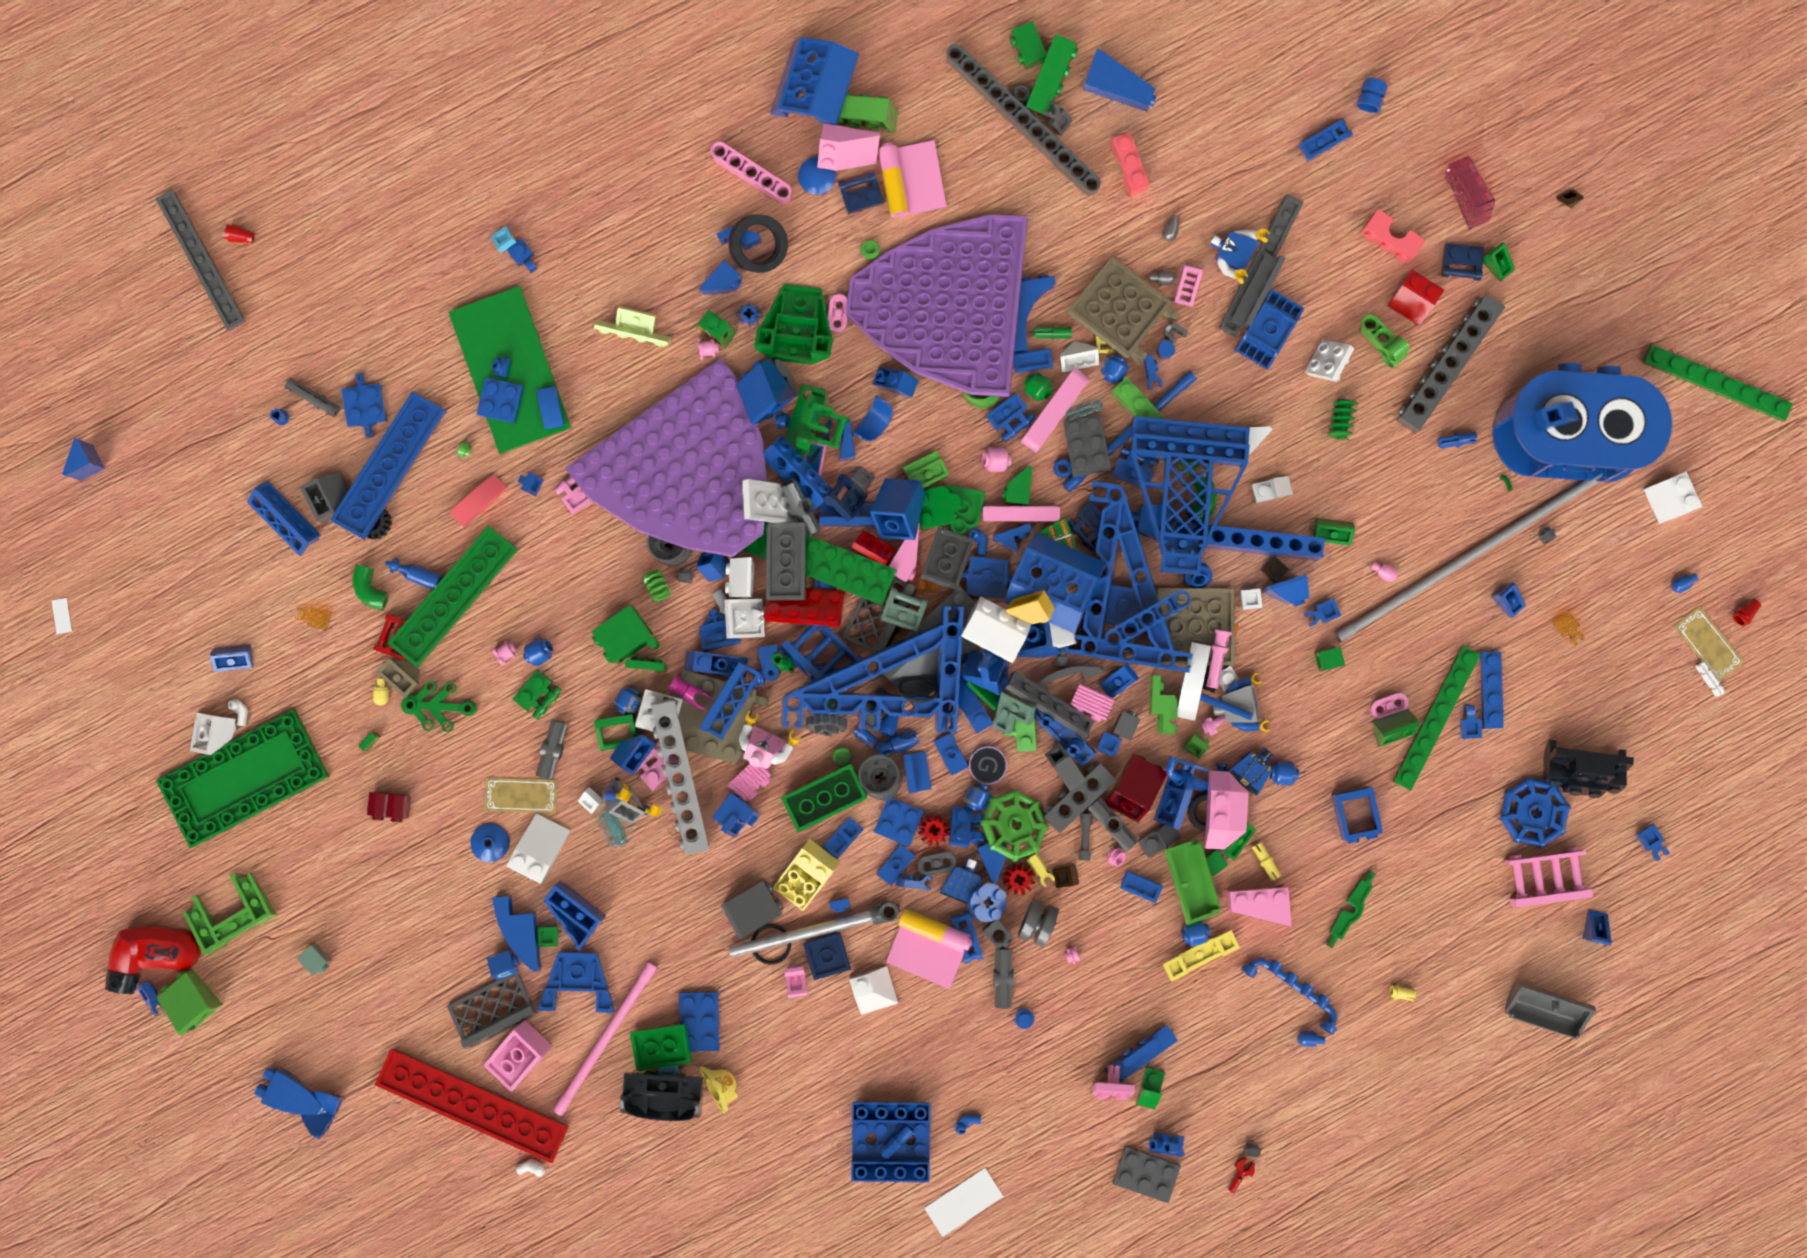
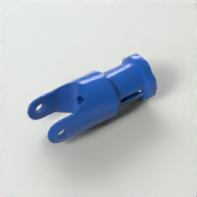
(897, 743)

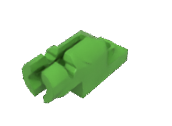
(1164, 705)

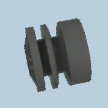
(660, 550)
(876, 767)

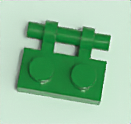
(533, 690)

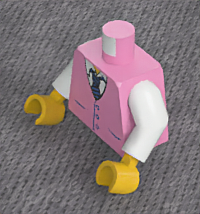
(763, 747)

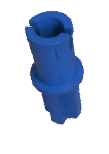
(1457, 440)
(896, 1142)

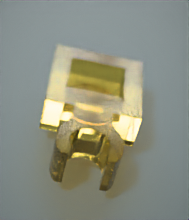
(316, 618)
(1567, 625)

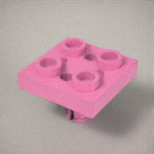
(1112, 1087)

